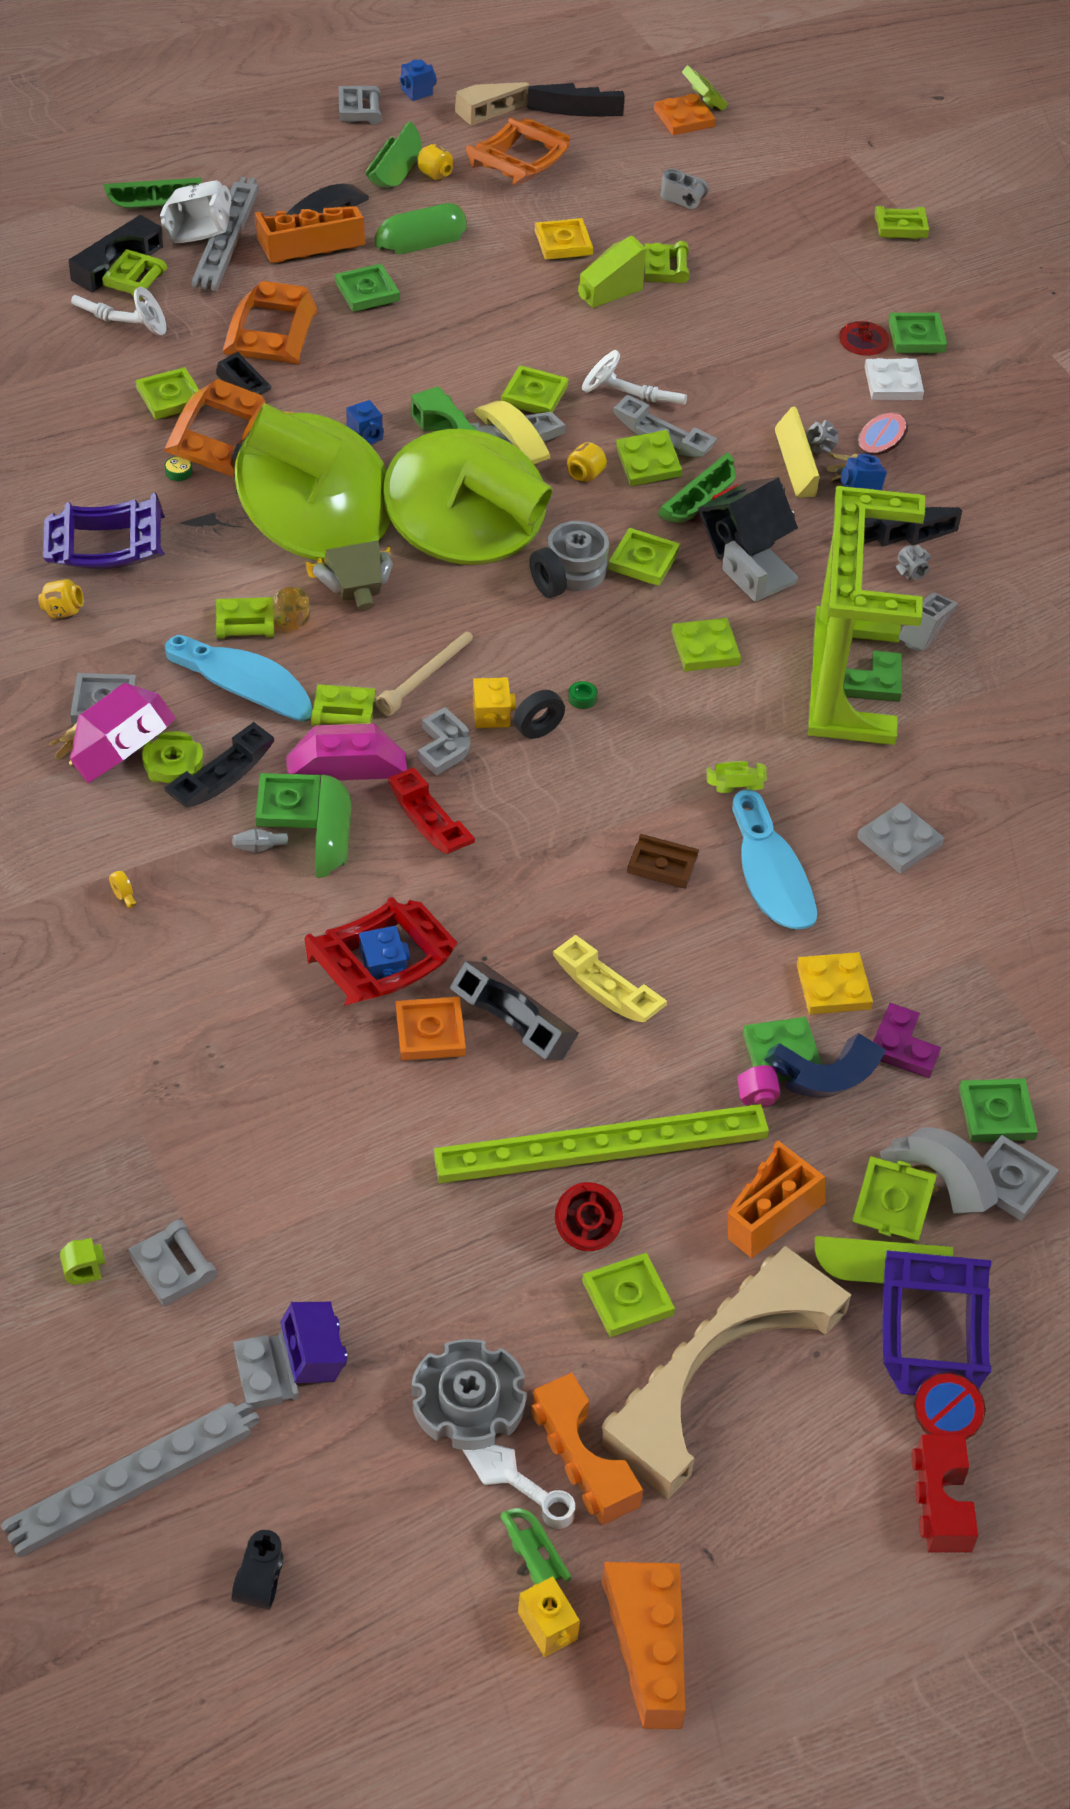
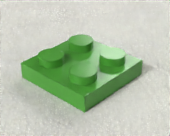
(367, 287)
(917, 333)
(288, 800)
(791, 1033)
(998, 1109)

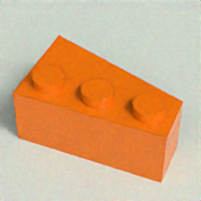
(775, 1200)

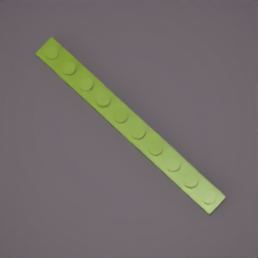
(600, 1143)

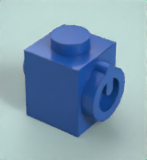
(417, 79)
(366, 421)
(864, 473)

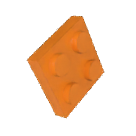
(684, 114)
(430, 1028)

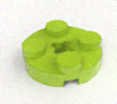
(157, 756)
(737, 774)

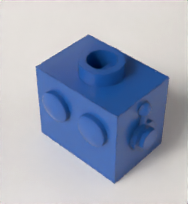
(383, 952)

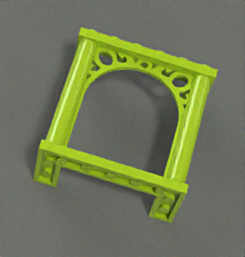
(856, 613)

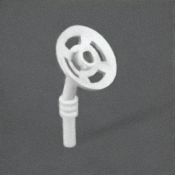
(145, 313)
(605, 375)

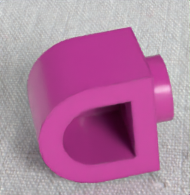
(759, 1086)

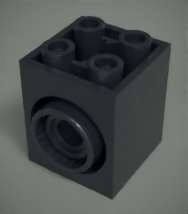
(749, 515)

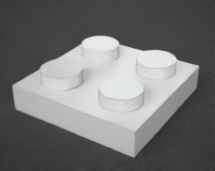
(894, 379)

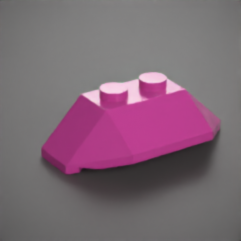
(117, 728)
(347, 753)

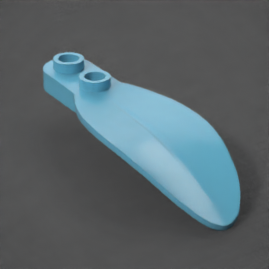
(244, 675)
(772, 867)

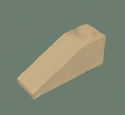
(490, 100)

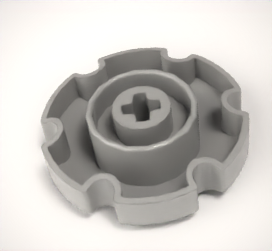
(469, 1394)

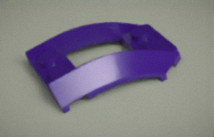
(140, 517)
(938, 1275)

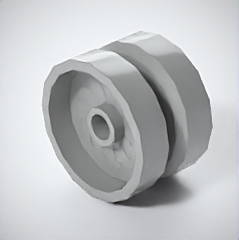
(583, 553)

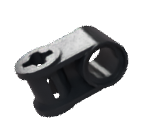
(259, 1574)

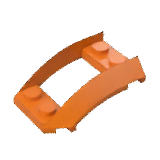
(492, 151)
(266, 344)
(204, 449)

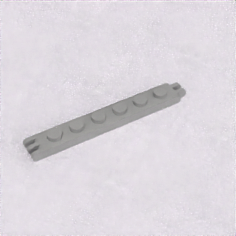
(221, 247)
(129, 1477)

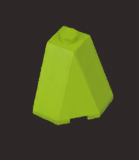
(614, 273)

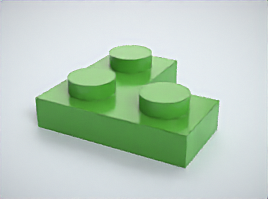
(880, 683)

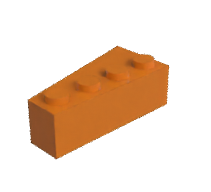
(309, 232)
(649, 1625)

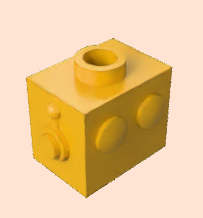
(492, 702)
(548, 1616)

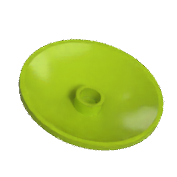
(310, 483)
(465, 496)

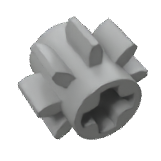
(822, 437)
(913, 562)

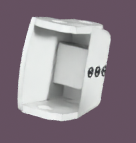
(196, 212)

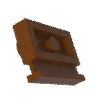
(663, 861)

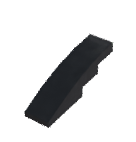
(574, 101)
(936, 523)

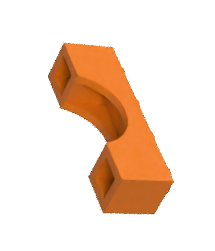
(606, 1484)

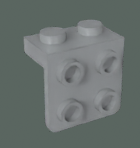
(757, 574)

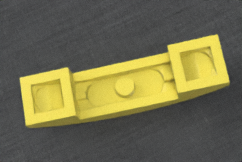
(515, 428)
(604, 984)

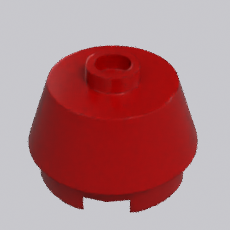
(588, 1216)

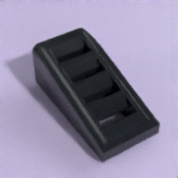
(237, 362)

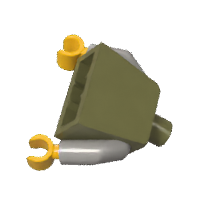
(354, 571)

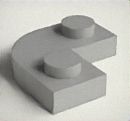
(450, 742)

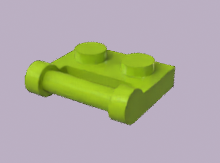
(902, 222)
(658, 262)
(129, 267)
(244, 617)
(343, 705)

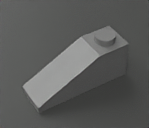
(935, 615)

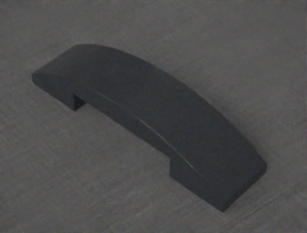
(330, 197)
(224, 770)

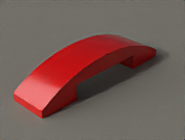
(426, 814)

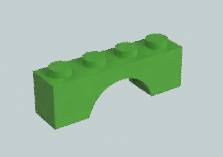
(436, 411)

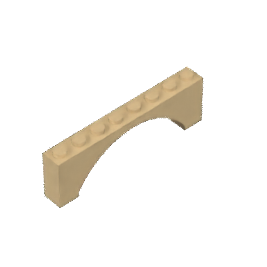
(779, 1296)

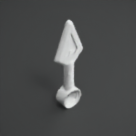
(498, 1466)

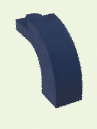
(809, 1079)

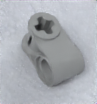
(680, 189)

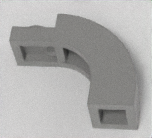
(955, 1160)

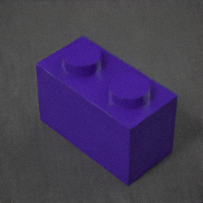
(313, 1342)

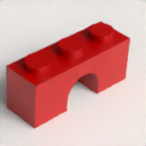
(945, 1522)

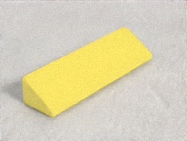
(797, 454)

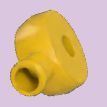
(122, 888)

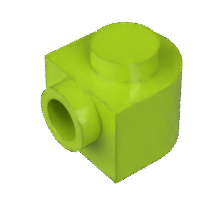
(82, 1261)

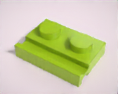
(705, 89)

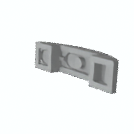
(637, 418)

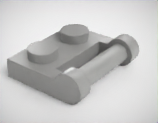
(352, 104)
(162, 1268)

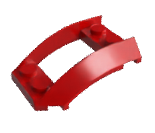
(335, 949)

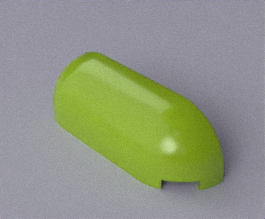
(864, 1259)

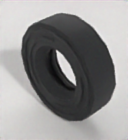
(548, 572)
(534, 704)

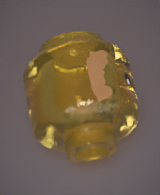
(291, 608)

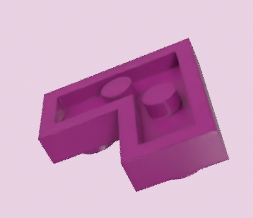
(901, 1048)

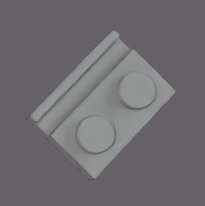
(265, 1371)

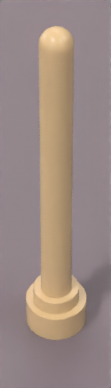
(390, 700)

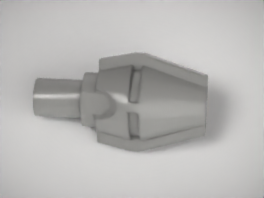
(258, 840)

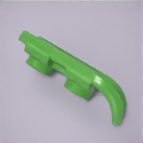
(527, 1544)

